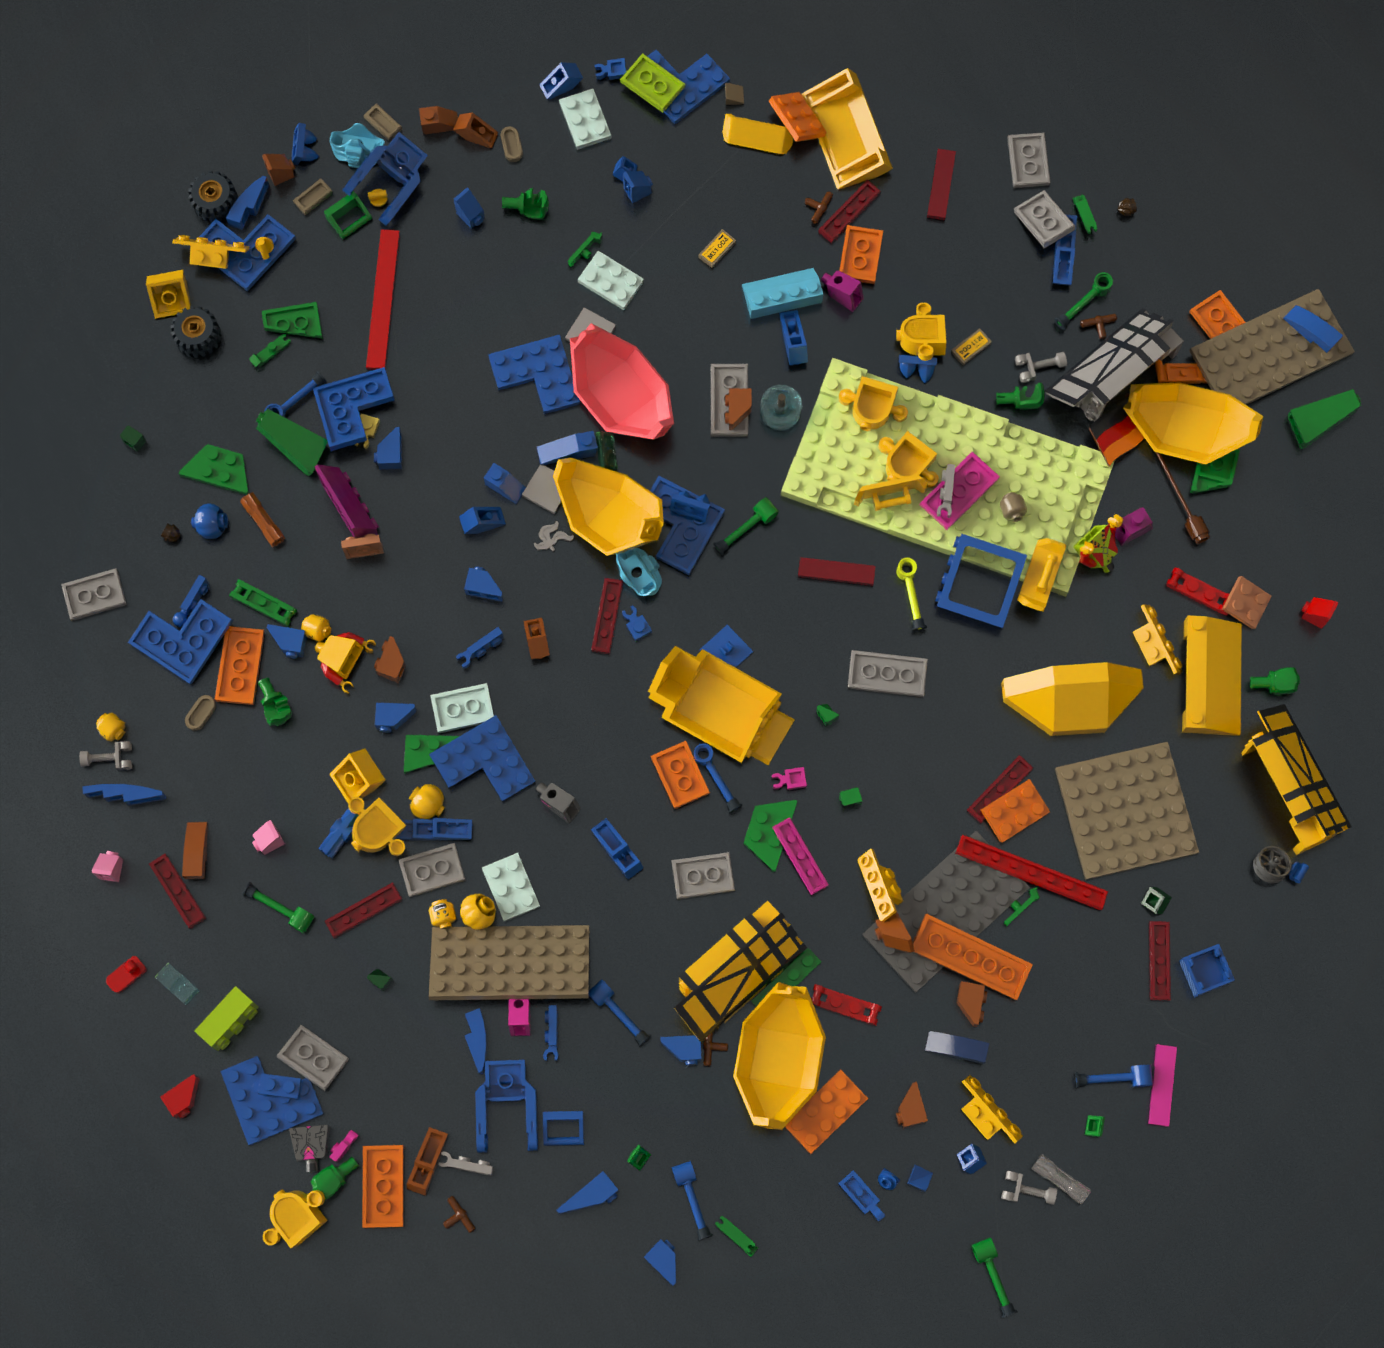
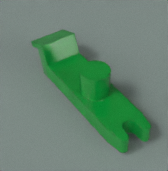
(1085, 213)
(583, 249)
(270, 351)
(1020, 908)
(737, 1236)

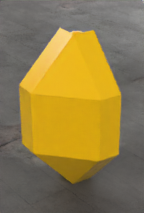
(1191, 420)
(607, 506)
(1073, 696)
(779, 1056)

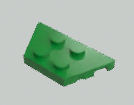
(218, 468)
(1216, 473)
(760, 834)

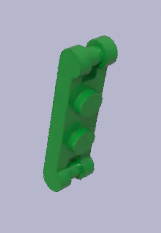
(263, 602)

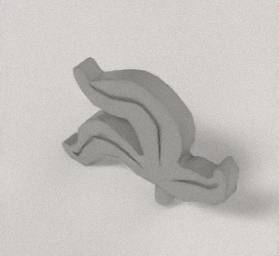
(544, 535)

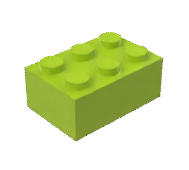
(227, 1019)

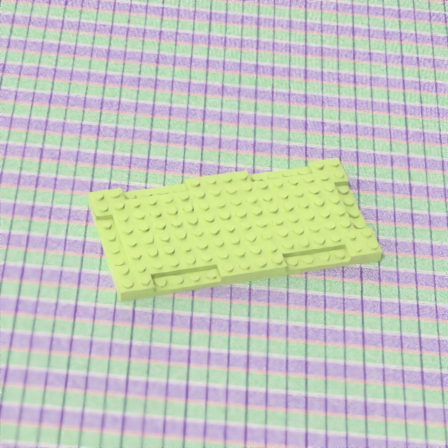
(1054, 477)

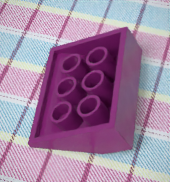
(346, 501)

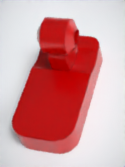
(126, 974)

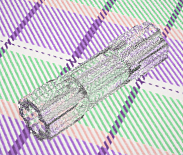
(1049, 1170)

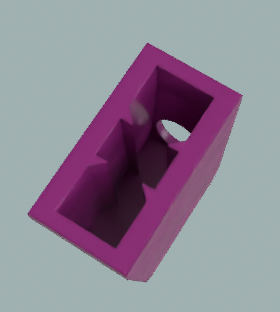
(844, 289)
(1135, 525)

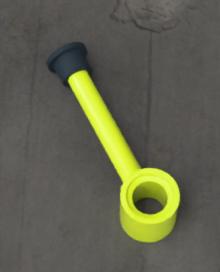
(918, 622)

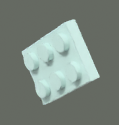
(585, 119)
(610, 280)
(462, 708)
(511, 887)

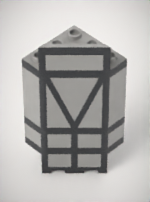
(1116, 363)

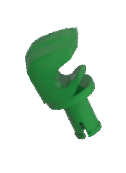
(531, 205)
(1020, 400)
(1278, 682)
(275, 704)
(333, 1177)

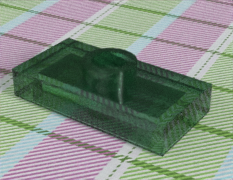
(606, 450)

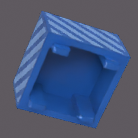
(1206, 970)

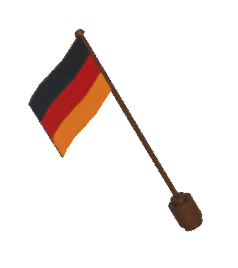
(1118, 434)

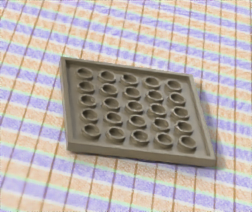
(1126, 810)

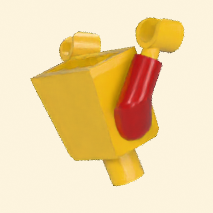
(340, 655)

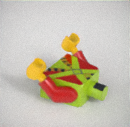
(1099, 545)

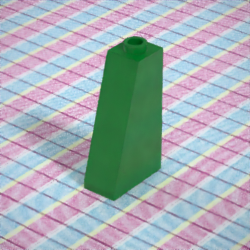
(1319, 417)
(293, 440)

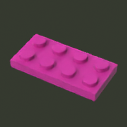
(971, 481)

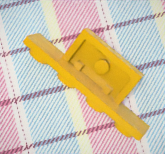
(209, 253)
(1154, 642)
(881, 885)
(986, 1114)

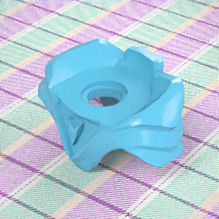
(348, 146)
(650, 579)

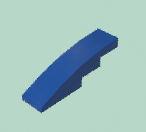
(1065, 256)
(130, 793)
(436, 829)

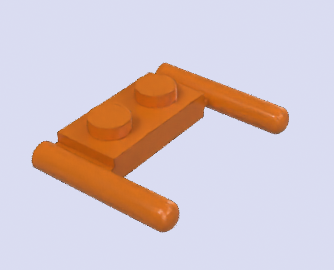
(1179, 372)

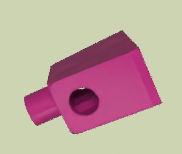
(519, 1017)

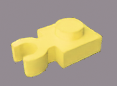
(370, 427)

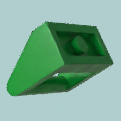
(341, 208)

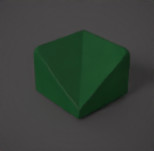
(132, 438)
(1156, 900)
(379, 979)

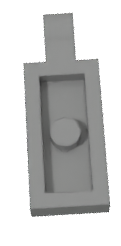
(946, 492)
(464, 1163)

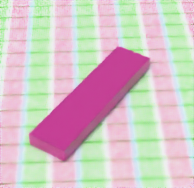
(800, 856)
(1162, 1085)

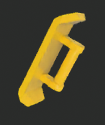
(756, 134)
(888, 487)
(1041, 573)

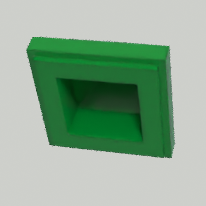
(1095, 1126)
(638, 1157)

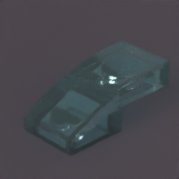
(177, 983)

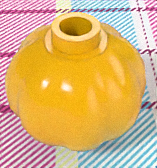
(427, 801)
(478, 911)

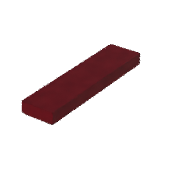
(941, 184)
(849, 211)
(836, 571)
(607, 616)
(1003, 784)
(177, 891)
(363, 910)
(1159, 961)

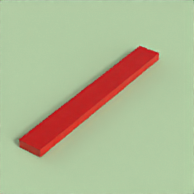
(382, 299)
(1031, 872)

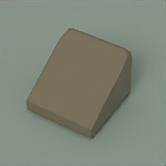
(734, 94)

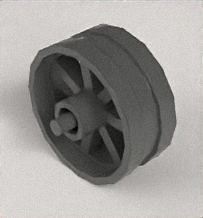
(1272, 864)

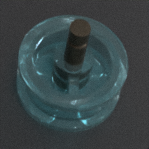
(780, 407)

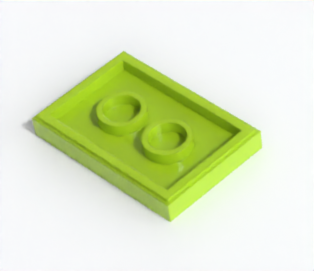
(652, 83)

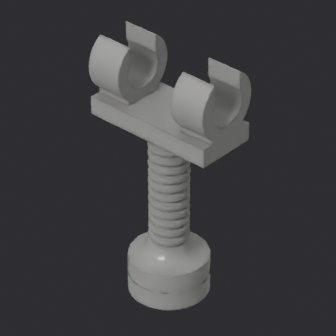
(1022, 359)
(86, 758)
(1049, 1195)

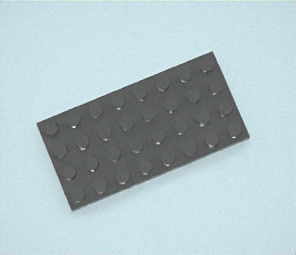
(957, 894)

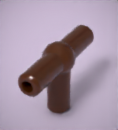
(821, 207)
(1098, 321)
(708, 1046)
(460, 1214)

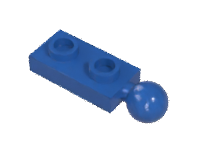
(198, 589)

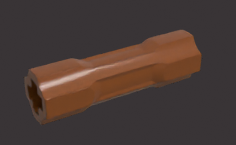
(262, 519)

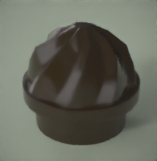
(1127, 207)
(170, 533)

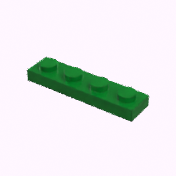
(793, 974)

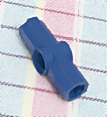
(339, 834)

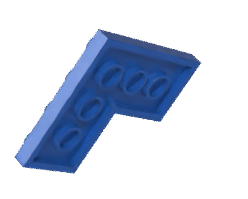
(700, 80)
(249, 266)
(538, 362)
(342, 401)
(688, 535)
(184, 649)
(487, 749)
(264, 1114)

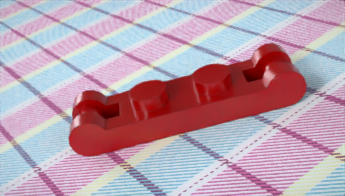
(1197, 590)
(845, 1005)

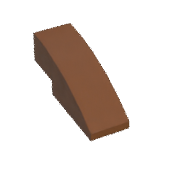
(195, 850)
(427, 1161)

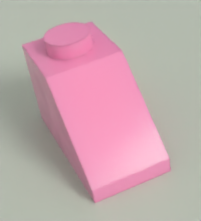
(267, 838)
(108, 866)

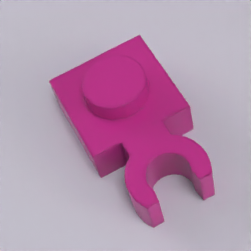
(793, 778)
(339, 1150)

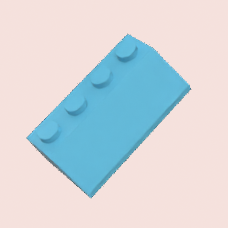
(783, 293)

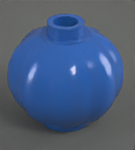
(210, 521)

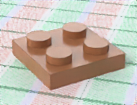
(360, 547)
(1246, 602)

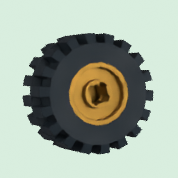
(212, 195)
(195, 331)

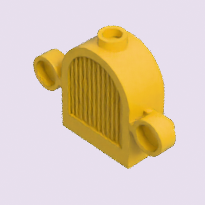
(923, 333)
(873, 403)
(909, 458)
(376, 827)
(294, 1217)

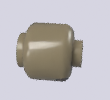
(1013, 507)

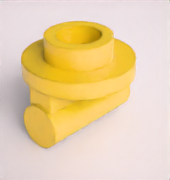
(378, 197)
(265, 246)

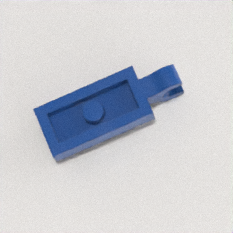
(479, 648)
(551, 1036)
(861, 1195)

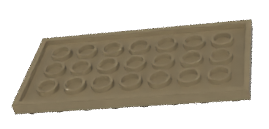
(1267, 352)
(509, 963)

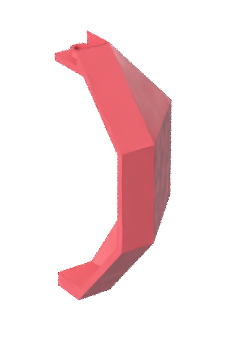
(619, 385)

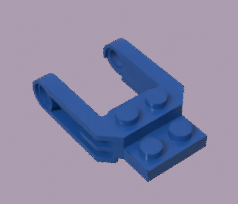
(401, 162)
(505, 1082)

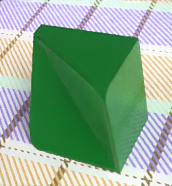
(826, 714)
(850, 797)

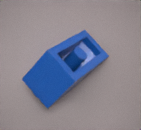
(561, 80)
(636, 185)
(468, 208)
(390, 451)
(504, 483)
(481, 519)
(481, 584)
(290, 640)
(392, 715)
(684, 1048)
(663, 1260)

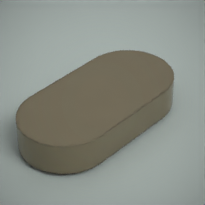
(511, 144)
(200, 713)

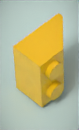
(168, 293)
(357, 775)

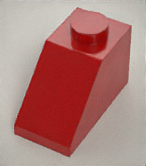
(1318, 611)
(181, 1097)

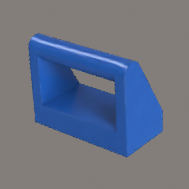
(563, 1116)

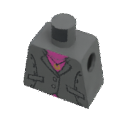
(558, 801)
(310, 1145)

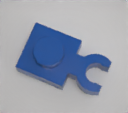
(614, 69)
(638, 625)

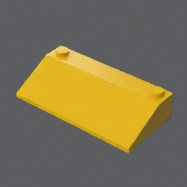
(852, 138)
(1212, 676)

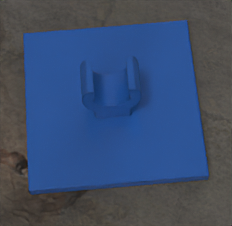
(728, 647)

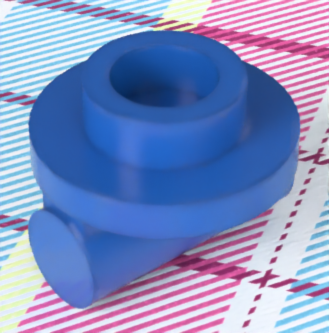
(1298, 871)
(888, 1179)

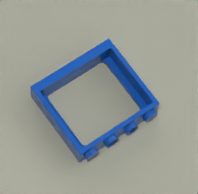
(948, 579)

